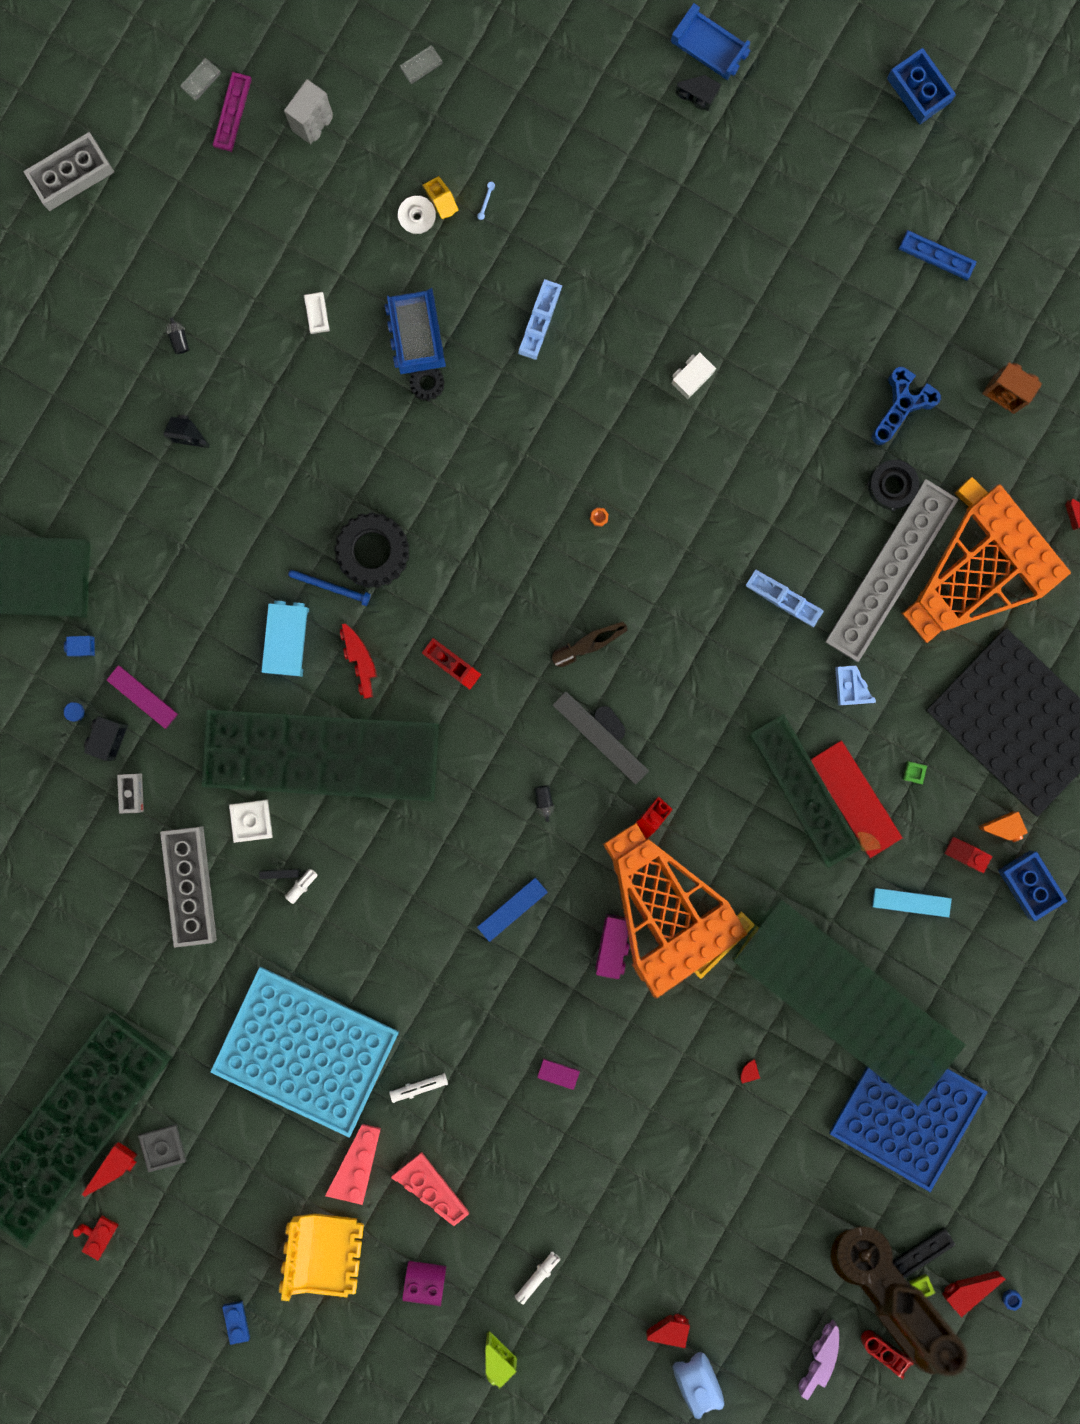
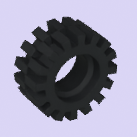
(431, 393)

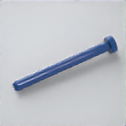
(364, 598)

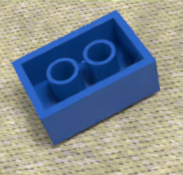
(921, 86)
(1032, 885)

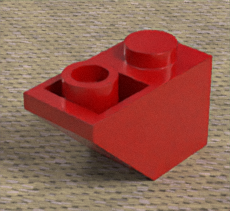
(653, 817)

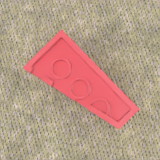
(355, 1170)
(428, 1185)

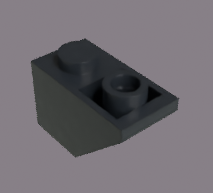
(699, 90)

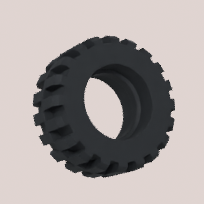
(372, 524)

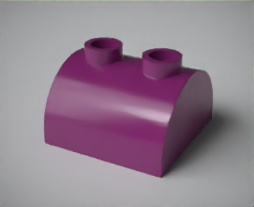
(424, 1283)

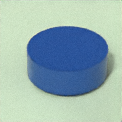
(74, 712)

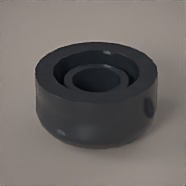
(907, 477)

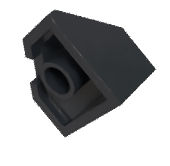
(184, 431)

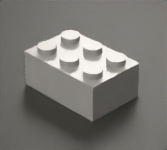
(309, 112)

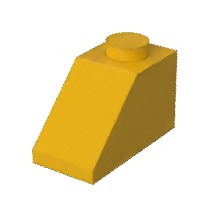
(440, 197)

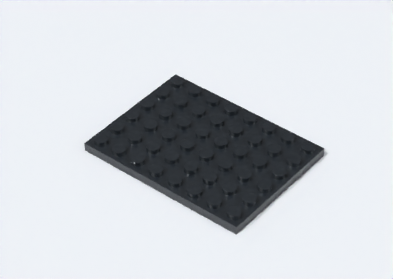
(1015, 721)

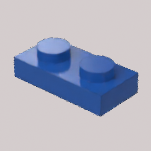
(236, 1322)

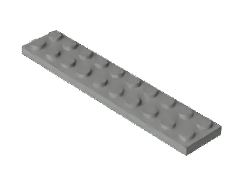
(891, 570)

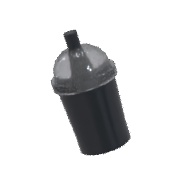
(177, 337)
(544, 801)

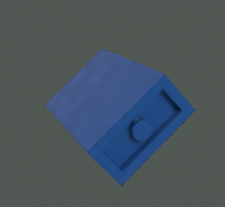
(710, 43)

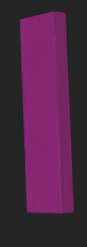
(232, 111)
(142, 697)

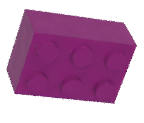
(612, 947)

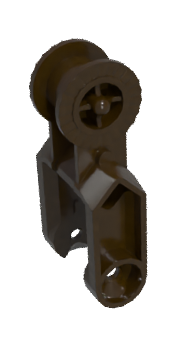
(865, 1259)

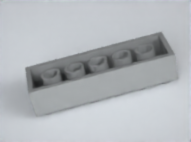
(188, 886)

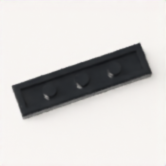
(923, 1252)

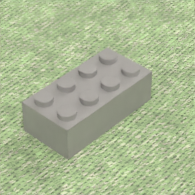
(69, 171)

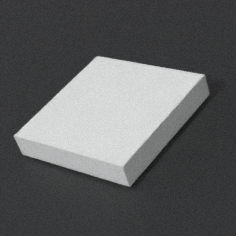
(250, 821)

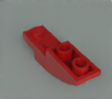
(357, 652)

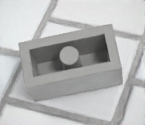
(130, 793)

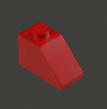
(968, 855)
(670, 1331)

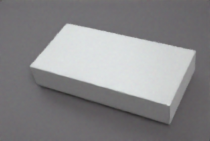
(316, 313)

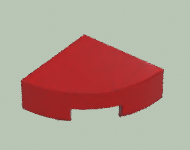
(749, 1072)

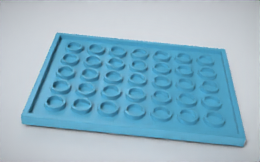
(304, 1051)

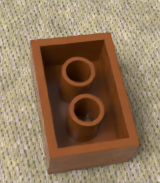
(1012, 387)

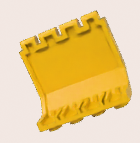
(321, 1256)

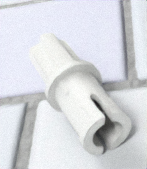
(301, 886)

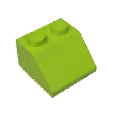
(500, 1361)

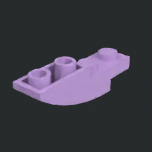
(825, 1353)

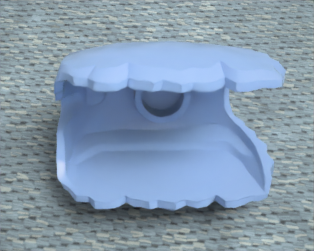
(698, 1385)

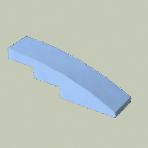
(540, 319)
(784, 598)

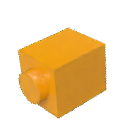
(970, 492)

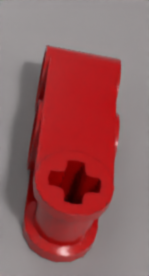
(896, 1360)

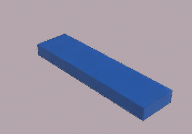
(937, 255)
(512, 909)

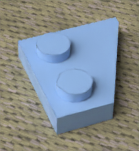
(851, 687)

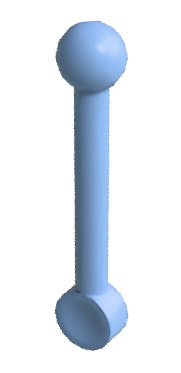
(490, 186)

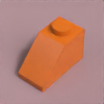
(1006, 827)

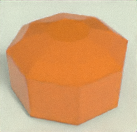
(599, 517)

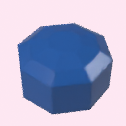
(1012, 1299)

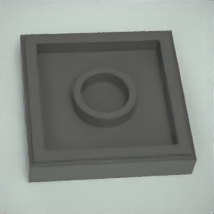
(162, 1148)

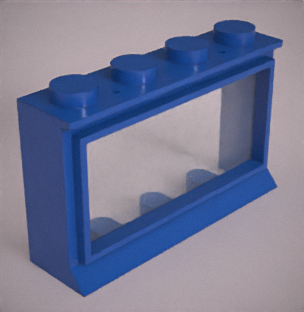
(415, 332)

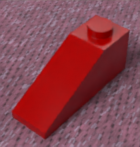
(451, 663)
(115, 1165)
(970, 1291)

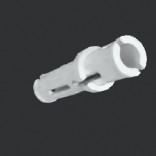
(396, 1095)
(543, 1271)

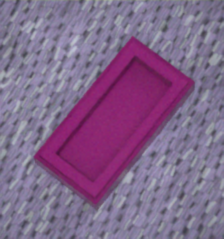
(558, 1074)

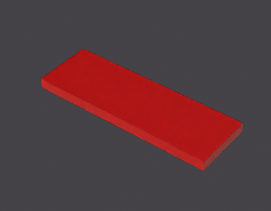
(855, 796)

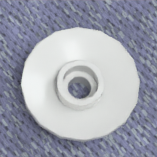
(413, 206)

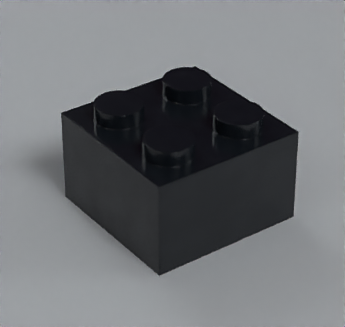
(105, 738)

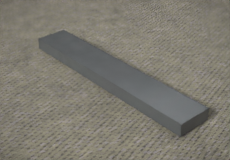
(600, 738)

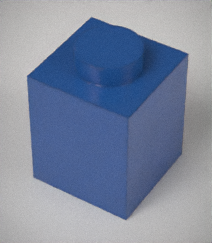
(79, 646)

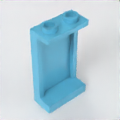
(285, 639)

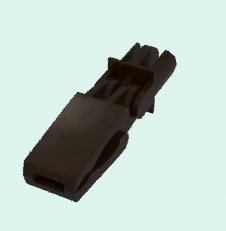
(567, 655)

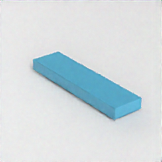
(911, 902)

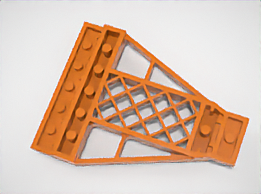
(1017, 542)
(692, 945)

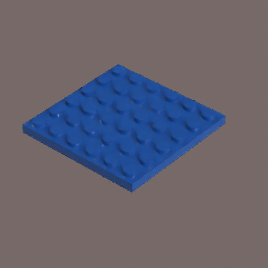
(908, 1136)

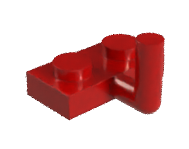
(98, 1237)

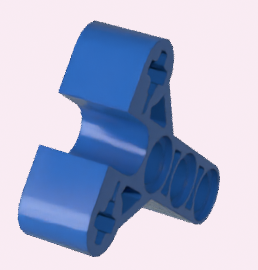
(901, 392)

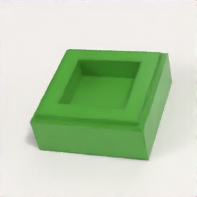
(914, 772)

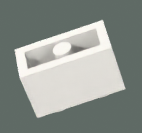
(693, 375)

